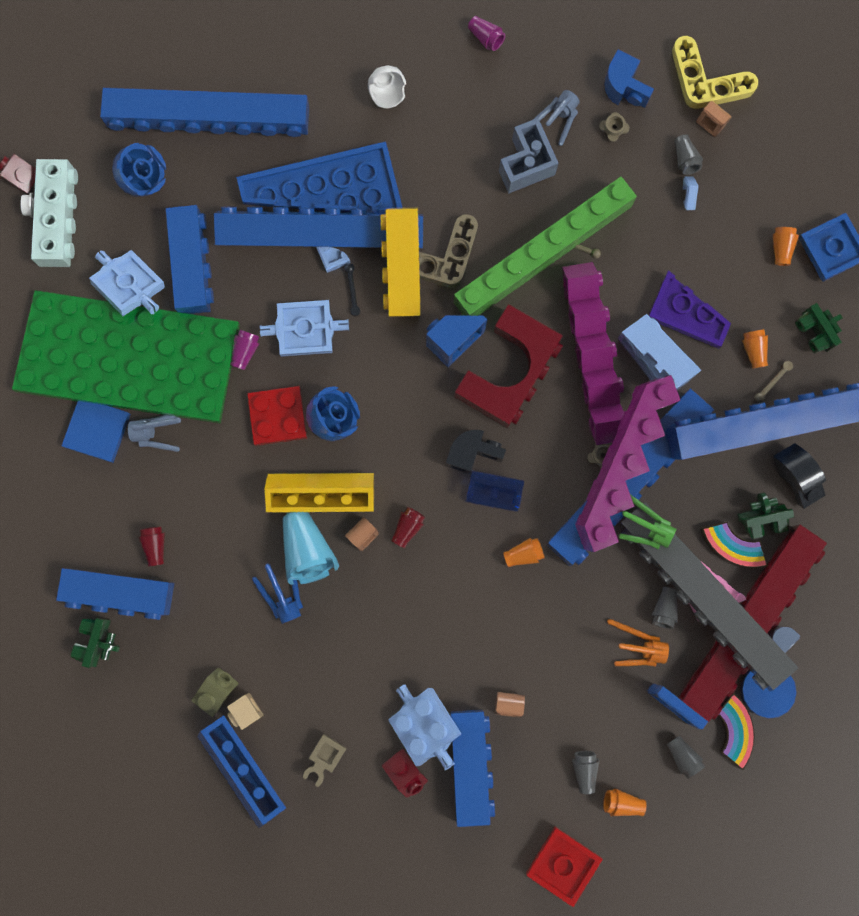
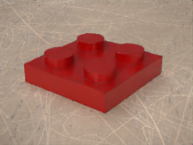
(277, 415)
(564, 866)

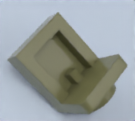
(214, 691)

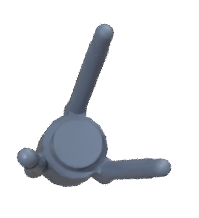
(563, 107)
(144, 429)

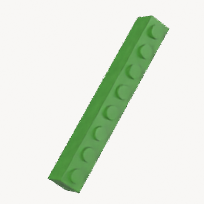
(545, 249)

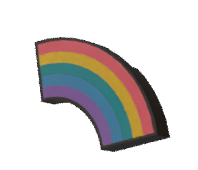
(733, 548)
(738, 731)

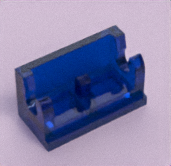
(495, 491)

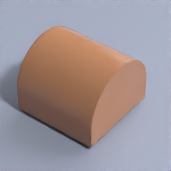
(713, 118)
(362, 534)
(509, 704)

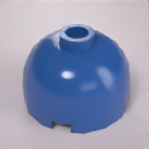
(139, 170)
(332, 414)

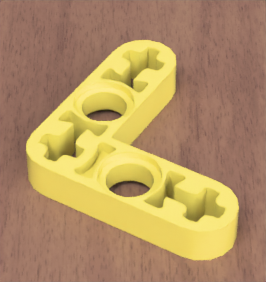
(707, 87)

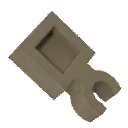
(326, 756)

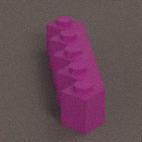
(594, 350)
(624, 461)

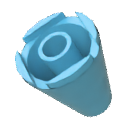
(305, 549)

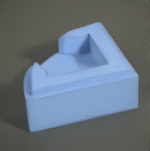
(691, 188)
(332, 258)

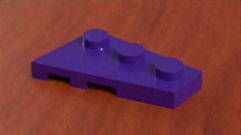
(686, 313)

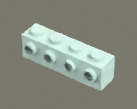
(54, 213)

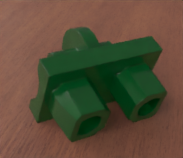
(823, 326)
(765, 512)
(98, 631)

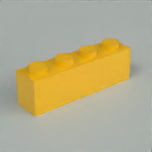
(402, 261)
(320, 492)

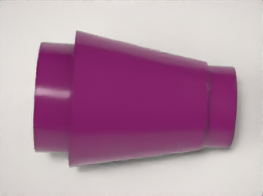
(487, 33)
(243, 349)

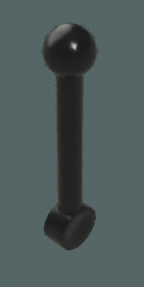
(355, 310)

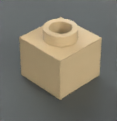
(244, 711)

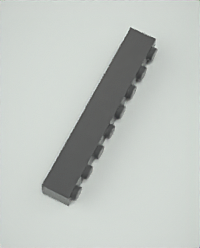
(714, 606)

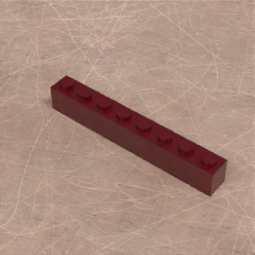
(764, 603)

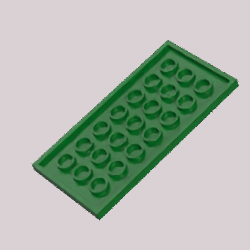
(130, 361)

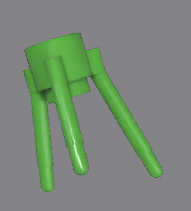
(660, 532)

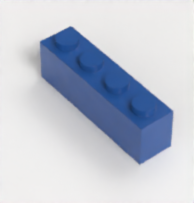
(188, 259)
(115, 592)
(470, 769)
(241, 771)

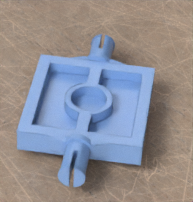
(126, 282)
(304, 328)
(424, 727)

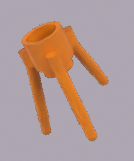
(653, 650)

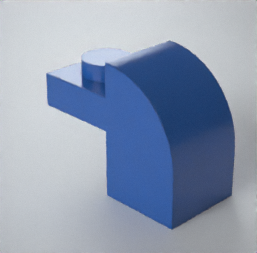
(620, 81)

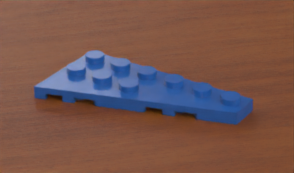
(338, 180)

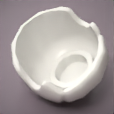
(387, 86)

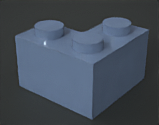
(534, 157)

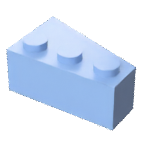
(657, 352)

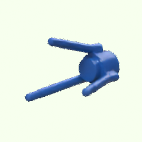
(286, 608)

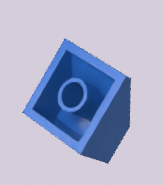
(453, 336)

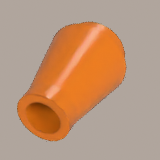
(784, 245)
(756, 347)
(524, 553)
(623, 804)

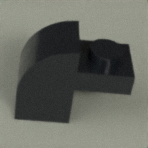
(468, 446)
(802, 472)

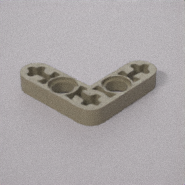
(442, 265)

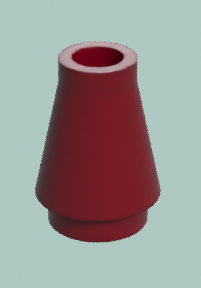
(408, 526)
(153, 545)

